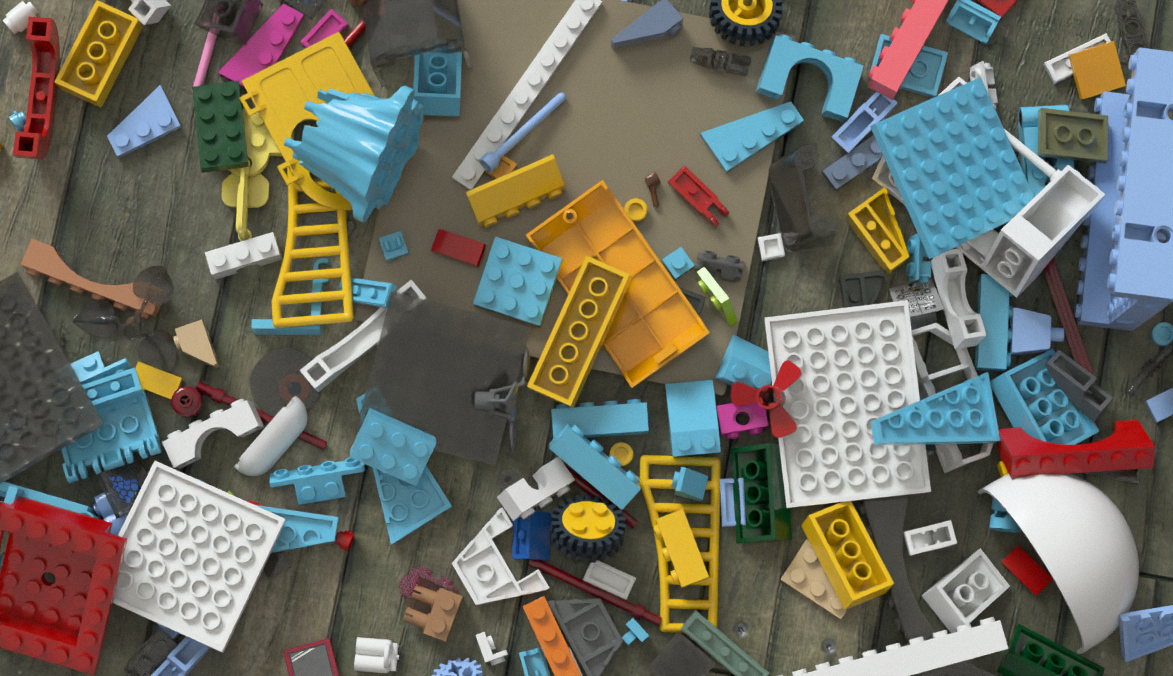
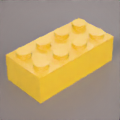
(98, 54)
(847, 554)

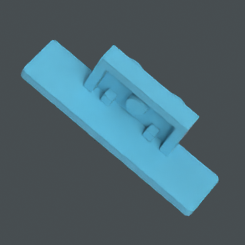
(93, 368)
(318, 481)

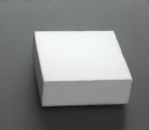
(771, 247)

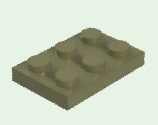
(1072, 135)

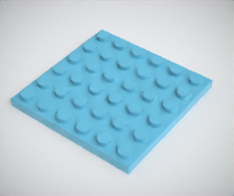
(953, 167)

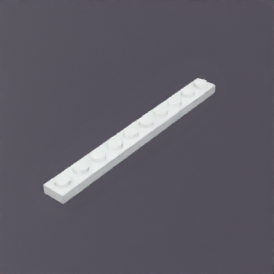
(527, 89)

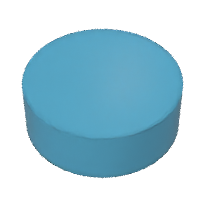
(1162, 334)

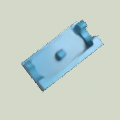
(973, 20)
(534, 662)

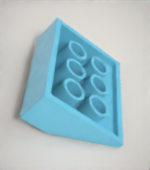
(1039, 405)

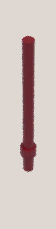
(220, 396)
(637, 611)

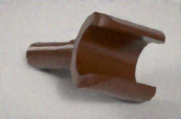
(651, 181)

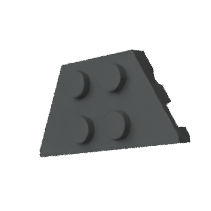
(588, 632)

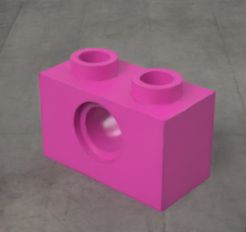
(731, 429)

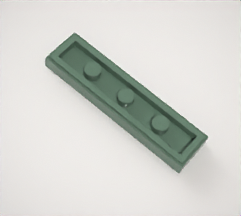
(721, 647)

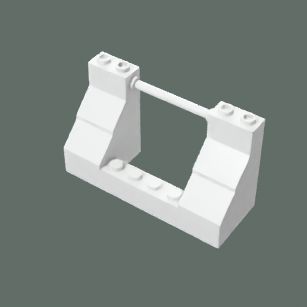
(1036, 232)

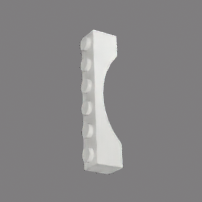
(342, 355)

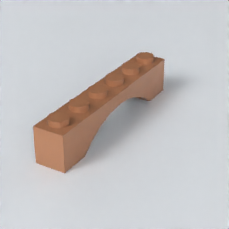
(48, 262)

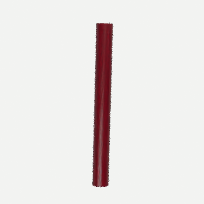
(592, 491)

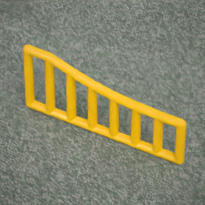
(290, 253)
(712, 533)

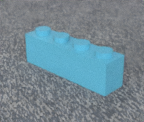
(995, 312)
(604, 420)
(595, 466)

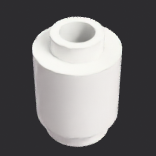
(18, 17)

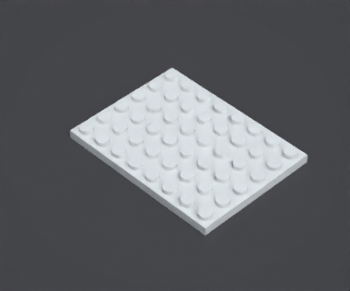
(853, 371)

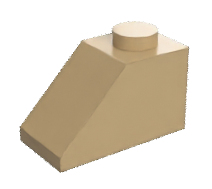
(196, 343)

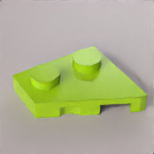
(717, 296)

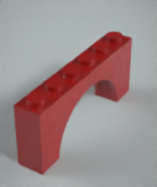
(1123, 450)

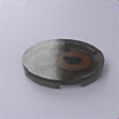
(279, 379)

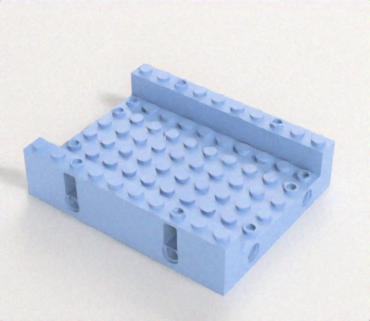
(1124, 255)

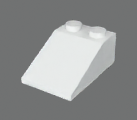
(966, 591)

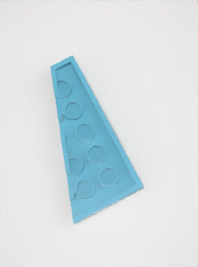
(407, 505)

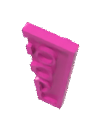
(265, 46)

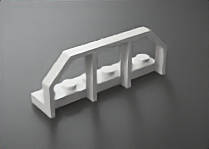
(948, 454)

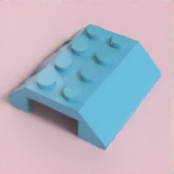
(125, 430)

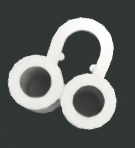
(376, 655)

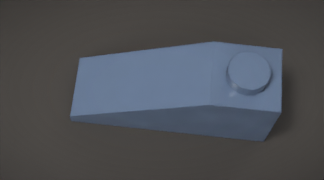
(651, 26)

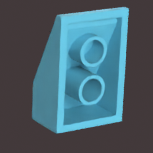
(438, 82)
(692, 418)

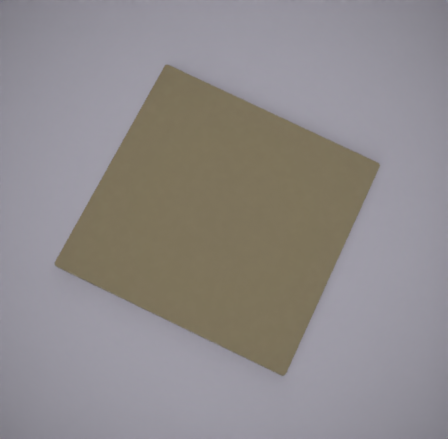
(620, 121)

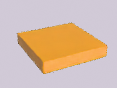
(1097, 70)

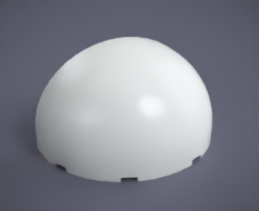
(1080, 543)

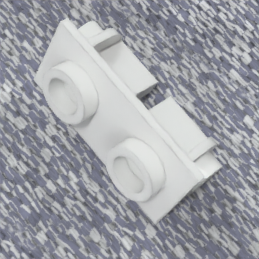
(986, 73)

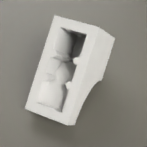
(930, 538)

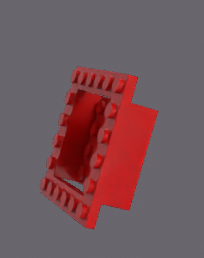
(63, 618)

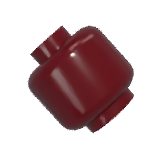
(190, 409)

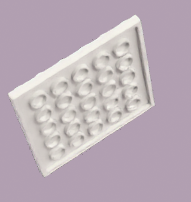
(193, 555)

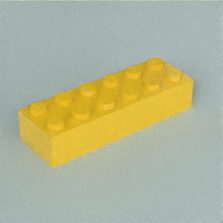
(579, 332)

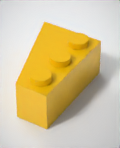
(878, 230)

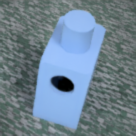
(1032, 332)

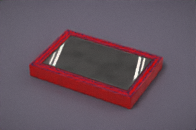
(311, 659)

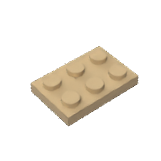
(809, 578)

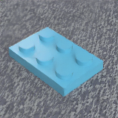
(925, 72)

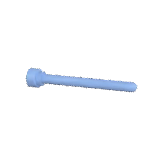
(491, 160)

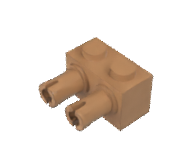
(443, 615)

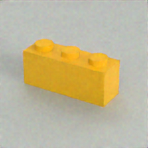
(680, 549)

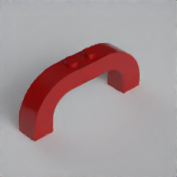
(45, 48)

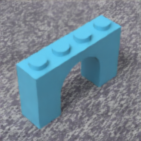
(841, 74)

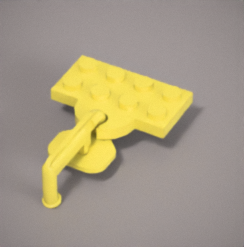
(246, 185)

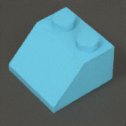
(744, 364)

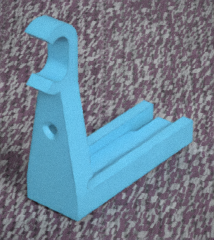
(266, 327)

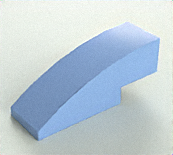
(859, 124)
(182, 658)

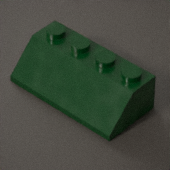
(764, 494)
(1037, 656)

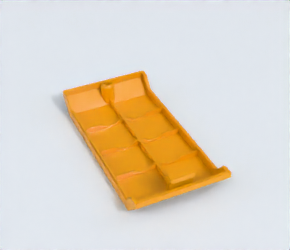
(654, 316)

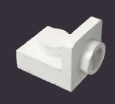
(486, 645)

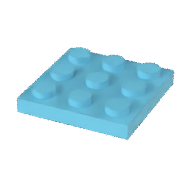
(518, 281)

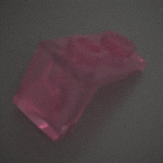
(409, 582)

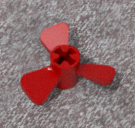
(781, 422)

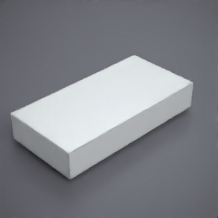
(609, 579)

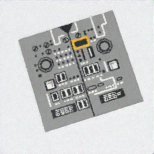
(921, 297)

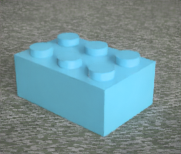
(392, 447)

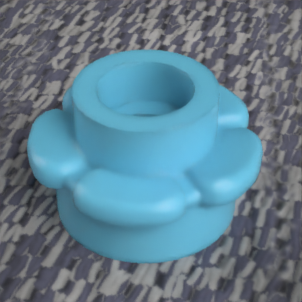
(18, 120)

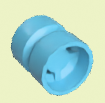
(1001, 519)

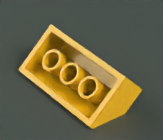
(516, 191)

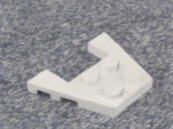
(485, 570)

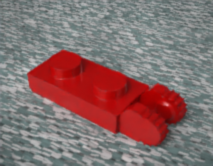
(697, 194)

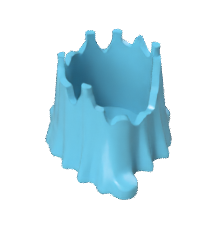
(360, 144)

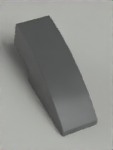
(1078, 385)

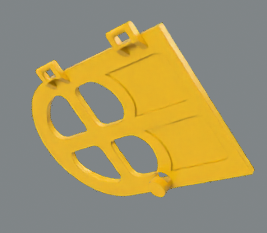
(282, 95)

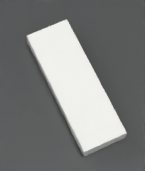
(1060, 67)

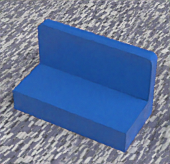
(532, 537)

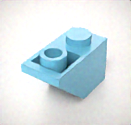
(689, 484)

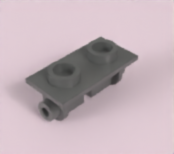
(728, 265)

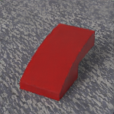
(458, 247)

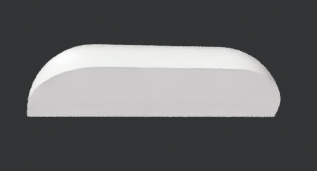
(274, 439)

